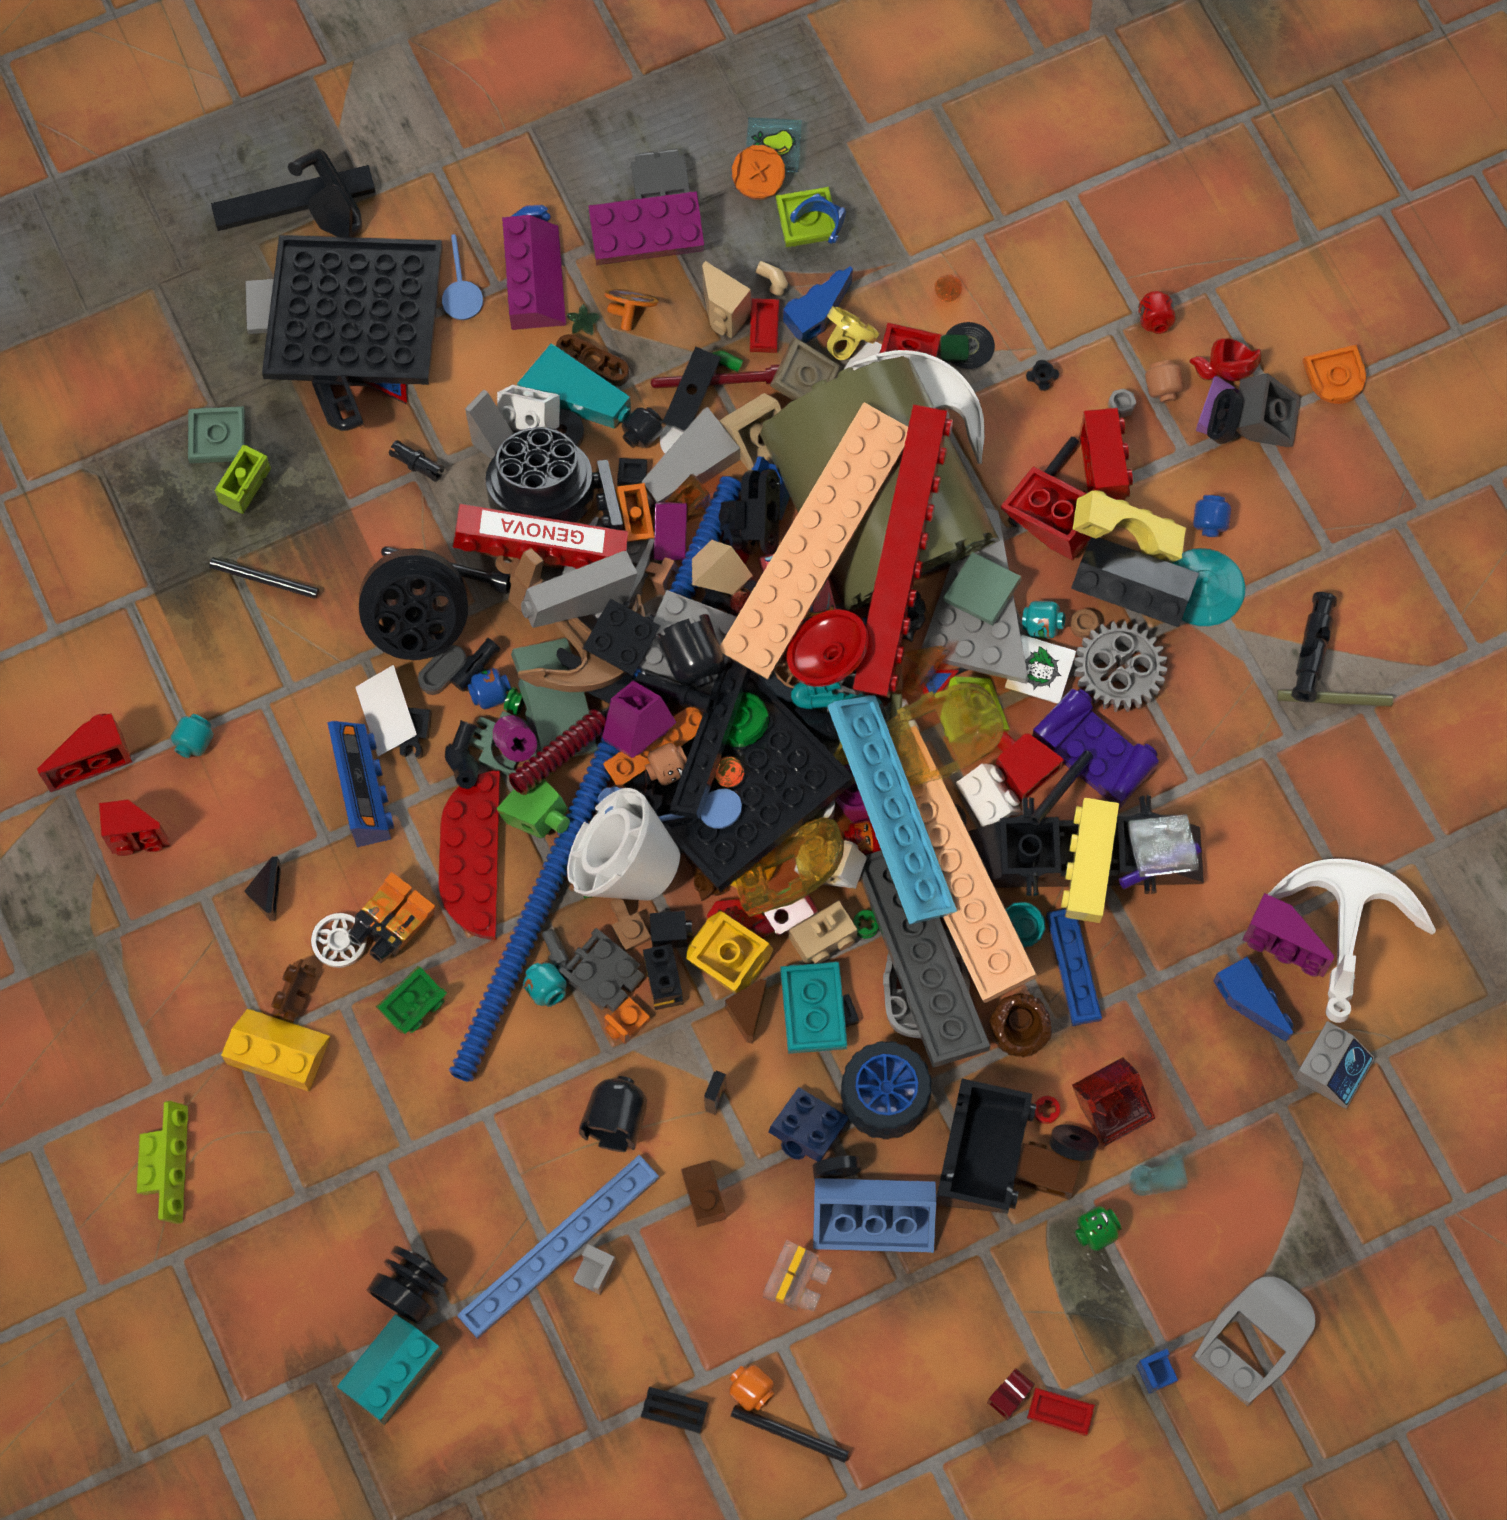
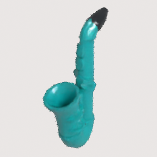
(818, 697)

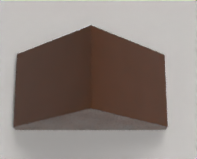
(746, 1008)

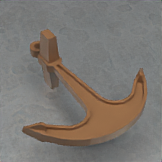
(593, 671)

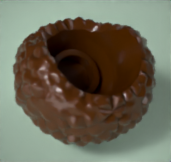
(1020, 1025)

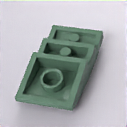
(549, 710)

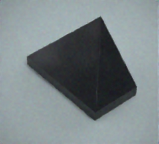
(265, 888)

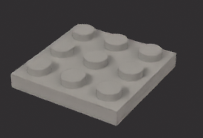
(673, 610)

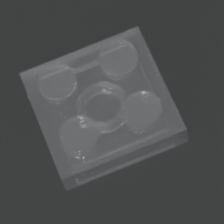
(1163, 845)

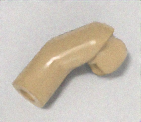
(775, 275)

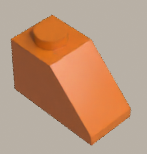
(635, 512)

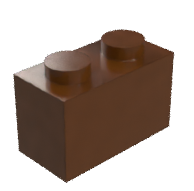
(1046, 1170)

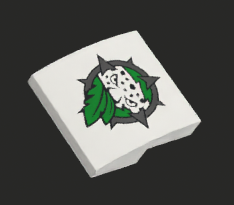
(1047, 670)

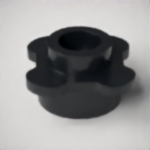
(1042, 367)

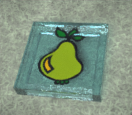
(778, 134)

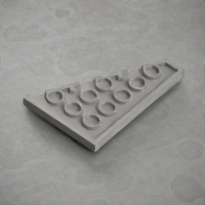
(973, 642)

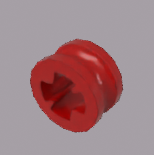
(1053, 1116)

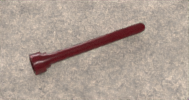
(723, 378)

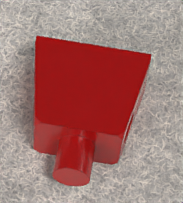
(1026, 764)

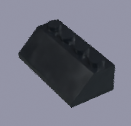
(1135, 581)

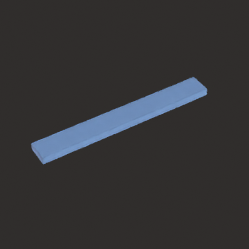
(558, 1246)

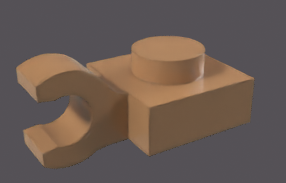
(630, 929)

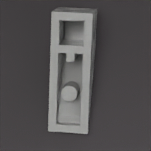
(486, 424)

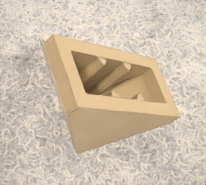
(719, 569)

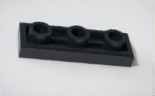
(697, 375)

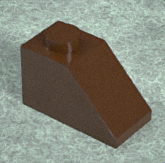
(703, 1194)

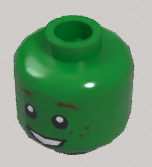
(1098, 1228)

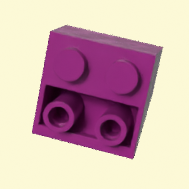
(636, 719)

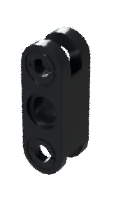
(762, 511)

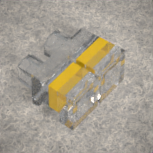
(792, 1276)

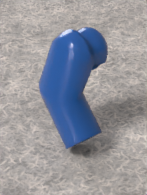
(537, 211)

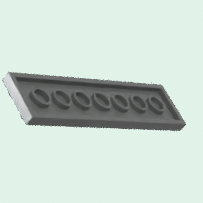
(925, 971)

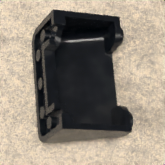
(984, 1147)

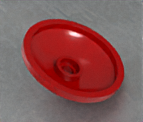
(827, 648)

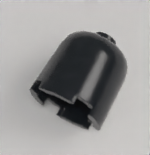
(692, 651)
(614, 1114)

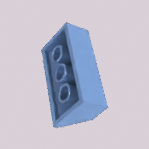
(874, 1215)

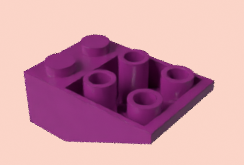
(1287, 936)

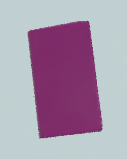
(670, 531)

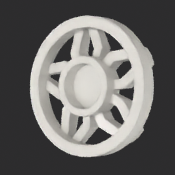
(336, 941)

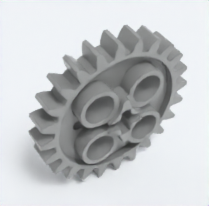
(1137, 684)

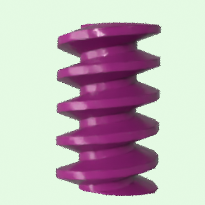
(506, 730)

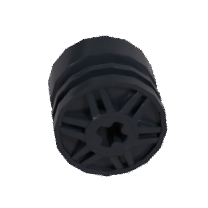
(407, 1284)

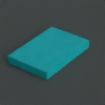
(813, 1007)

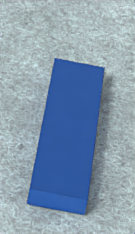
(1073, 968)

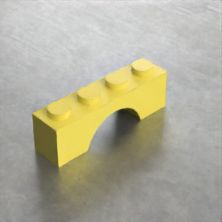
(1156, 536)

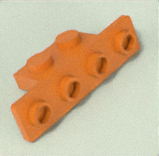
(624, 768)

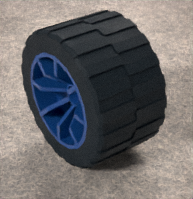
(886, 1090)

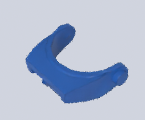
(819, 203)

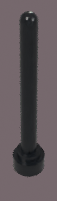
(497, 579)

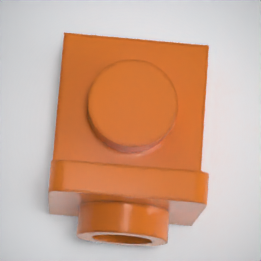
(625, 1021)

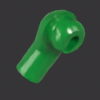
(729, 360)

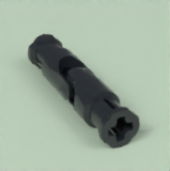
(1314, 647)

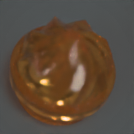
(948, 288)

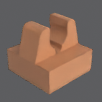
(662, 574)

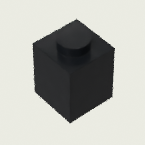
(670, 928)

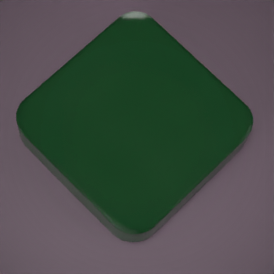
(954, 348)

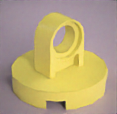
(850, 329)

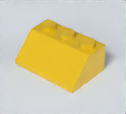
(275, 1049)

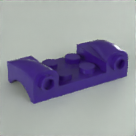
(1116, 764)

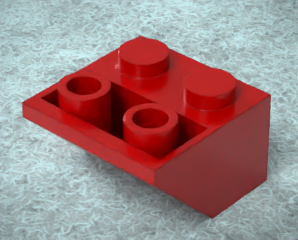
(130, 829)

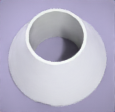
(623, 851)

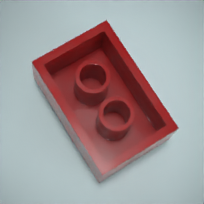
(1105, 453)

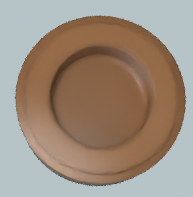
(1083, 622)

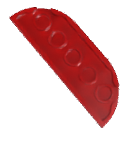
(471, 856)

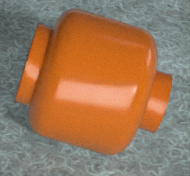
(751, 1387)

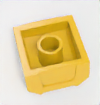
(729, 952)

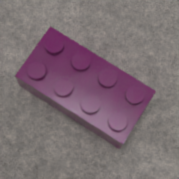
(646, 228)

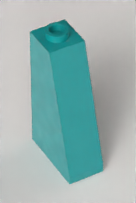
(578, 388)

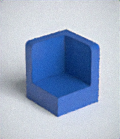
(1157, 1371)

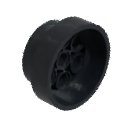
(540, 476)
(396, 573)

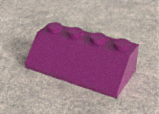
(533, 272)

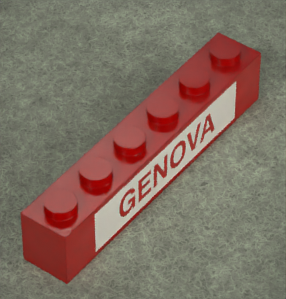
(552, 539)

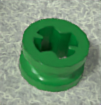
(514, 701)
(865, 933)

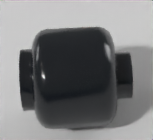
(642, 427)

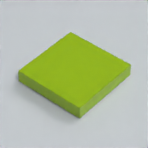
(811, 226)

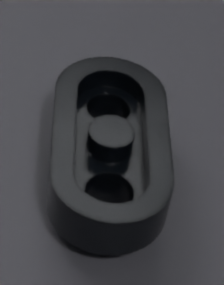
(1224, 416)

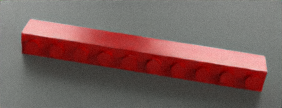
(902, 549)

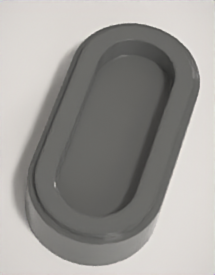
(441, 669)

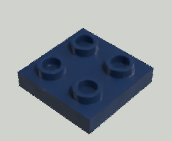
(807, 1126)

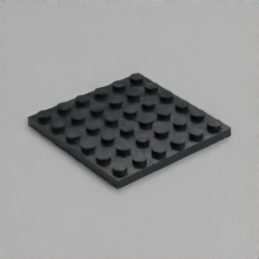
(353, 309)
(783, 786)

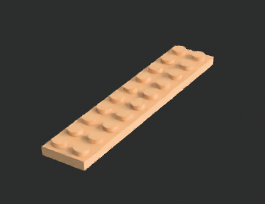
(815, 541)
(981, 921)

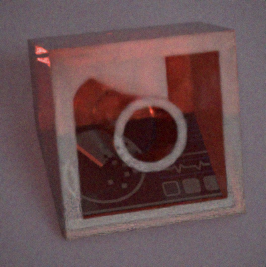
(1114, 1101)

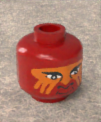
(862, 835)

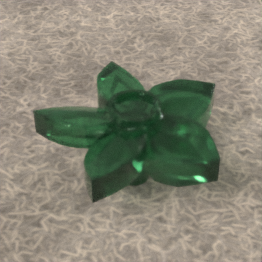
(583, 320)

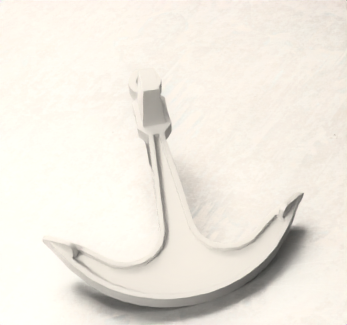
(946, 390)
(1353, 886)

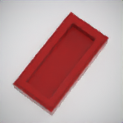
(764, 325)
(1060, 1411)

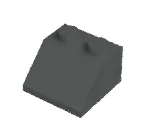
(1267, 411)

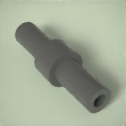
(557, 956)

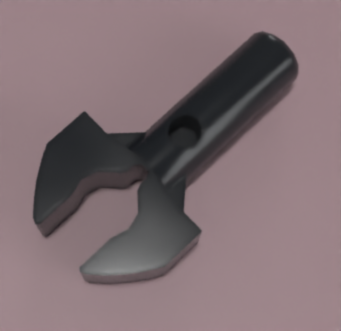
(659, 801)

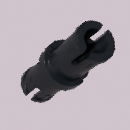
(416, 460)
(475, 664)

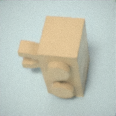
(823, 934)

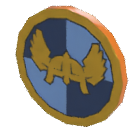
(631, 300)

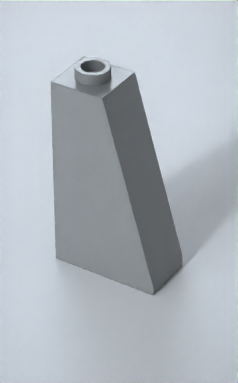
(701, 450)
(580, 591)

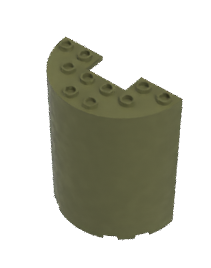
(809, 431)

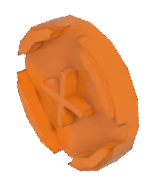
(758, 172)

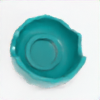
(1027, 922)

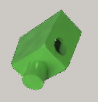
(536, 811)

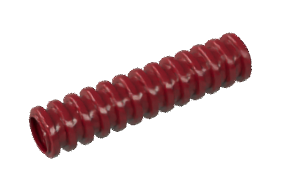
(558, 752)

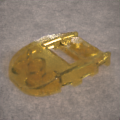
(968, 720)
(817, 854)

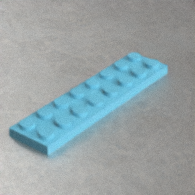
(892, 809)

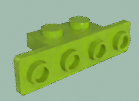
(163, 1162)

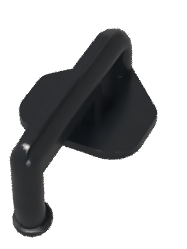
(332, 206)
(331, 407)

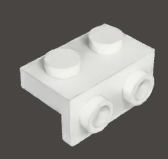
(988, 794)

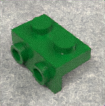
(412, 1001)

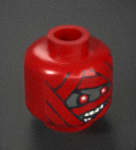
(1156, 312)

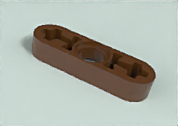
(588, 349)

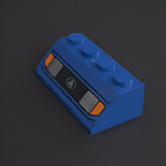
(360, 782)

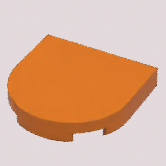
(1336, 374)

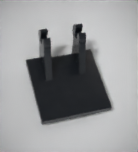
(621, 636)

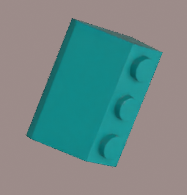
(390, 1369)

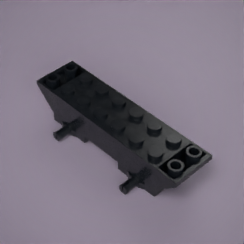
(1038, 855)

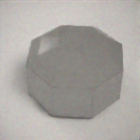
(1124, 401)

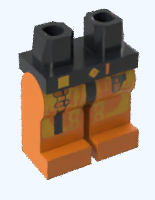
(386, 924)

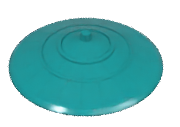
(1217, 589)

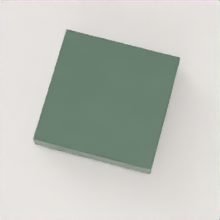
(215, 434)
(982, 588)

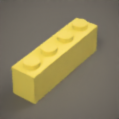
(1091, 860)

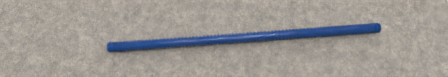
(557, 861)

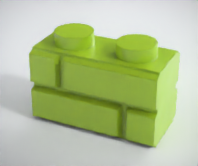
(242, 479)

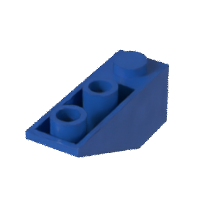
(808, 315)
(1248, 995)

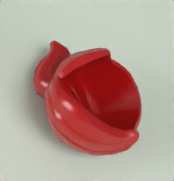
(1228, 360)

